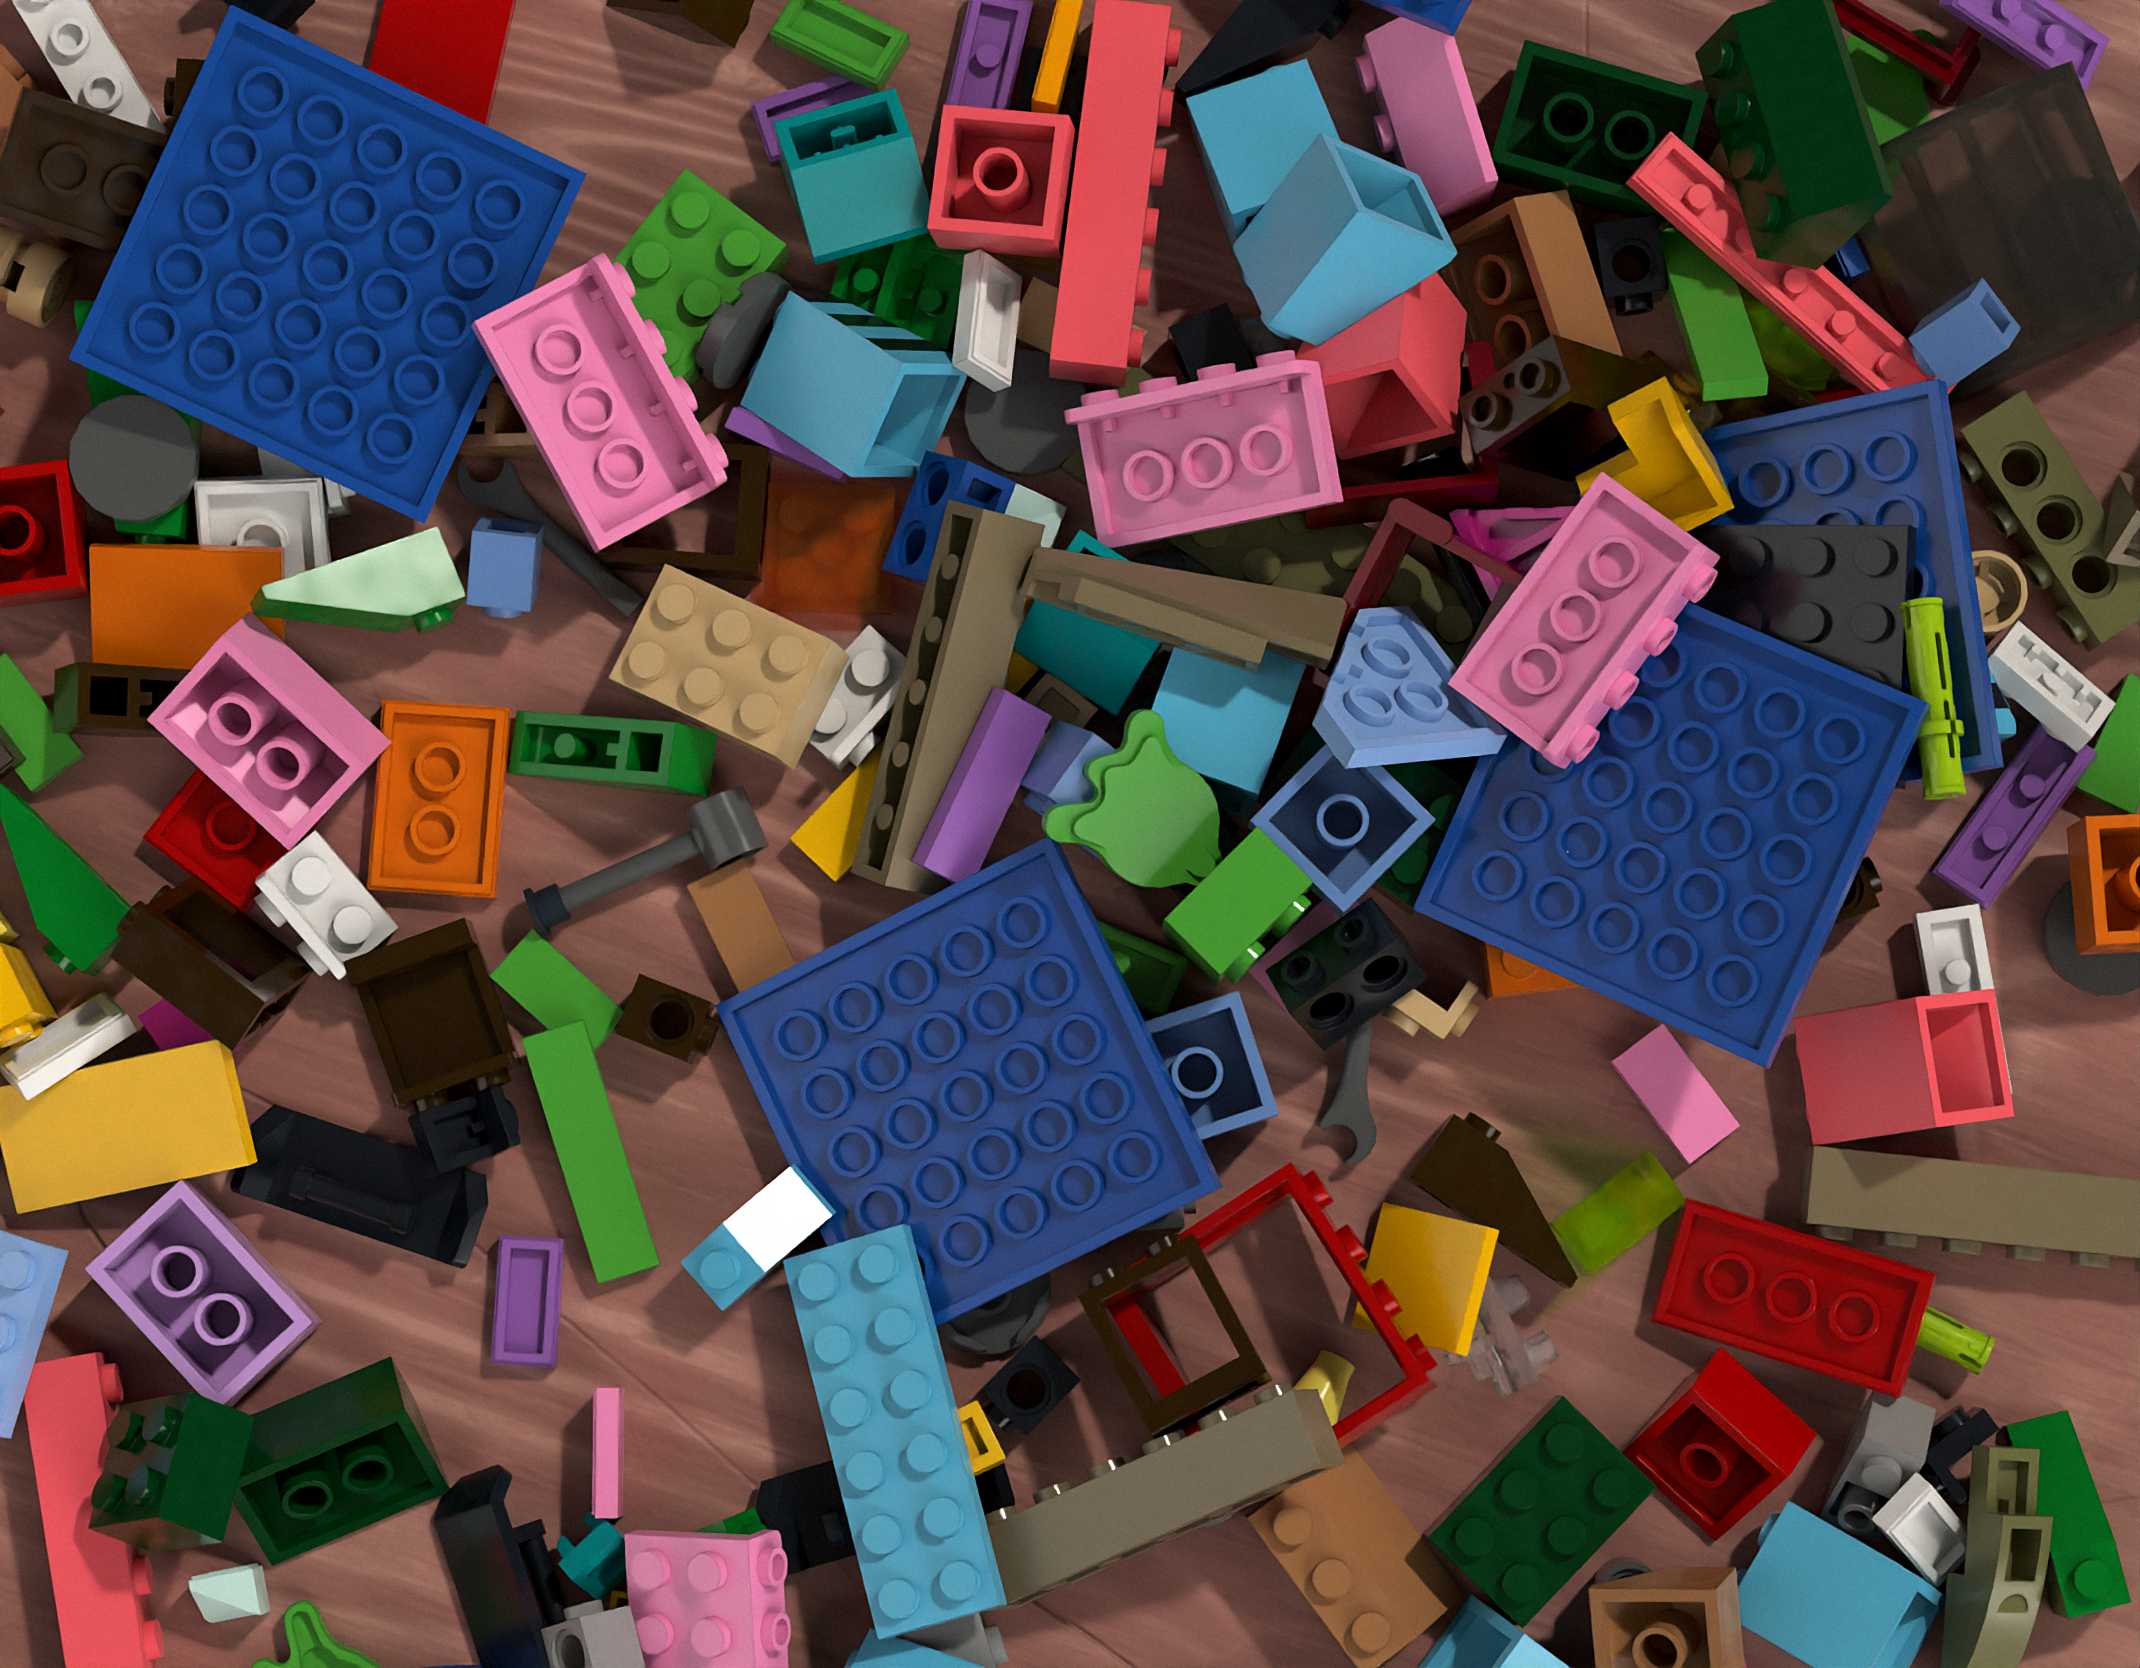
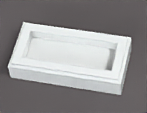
(987, 320)
(66, 1045)
(1924, 1530)

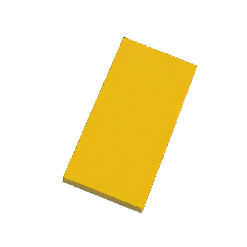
(125, 1127)

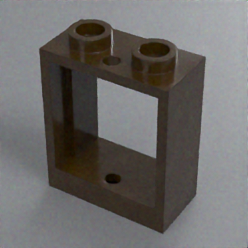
(1512, 423)
(749, 535)
(210, 961)
(1202, 1395)

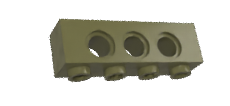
(2054, 485)

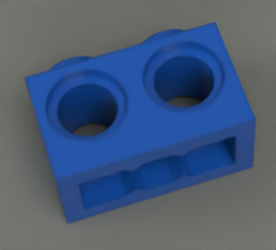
(920, 523)

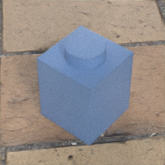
(1963, 334)
(505, 565)

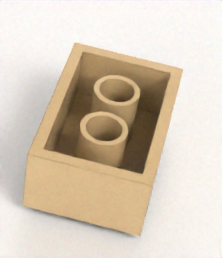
(729, 666)

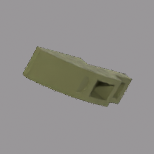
(2006, 1562)

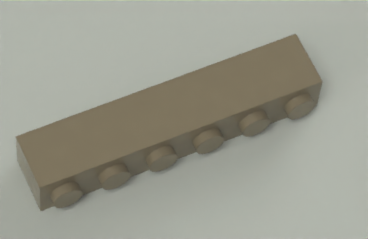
(950, 669)
(1970, 1206)
(1163, 1493)

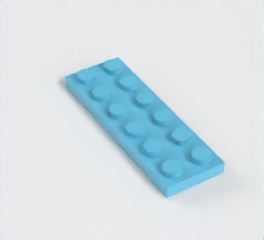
(894, 1432)

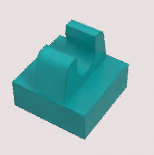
(597, 1560)

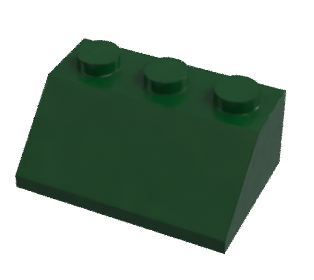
(336, 1462)

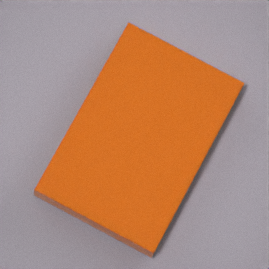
(174, 599)
(439, 799)

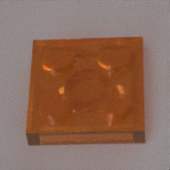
(828, 548)

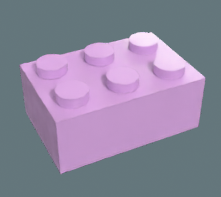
(203, 1294)

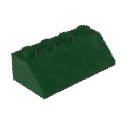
(1794, 129)

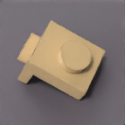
(1418, 1012)

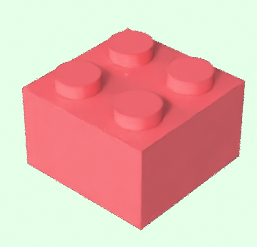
(1002, 181)

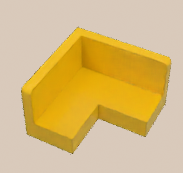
(1665, 458)

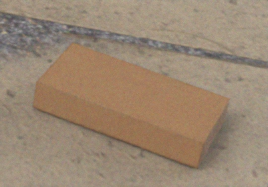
(741, 925)

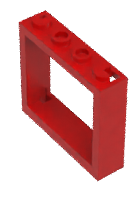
(1345, 1252)

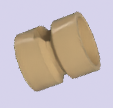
(42, 281)
(2000, 590)

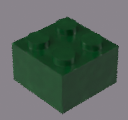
(170, 1472)

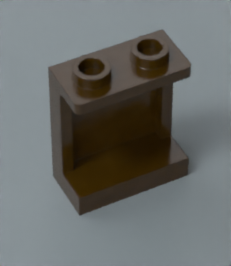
(435, 1015)

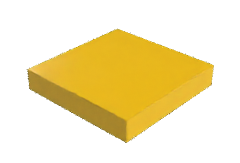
(1435, 1273)

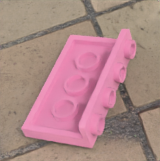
(602, 401)
(1207, 450)
(1585, 622)
(708, 1598)

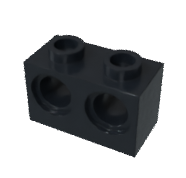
(1347, 974)

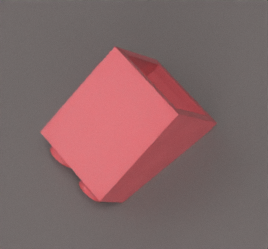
(1394, 372)
(1903, 1066)

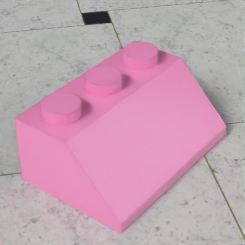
(1428, 113)
(268, 730)

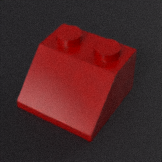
(1720, 1444)

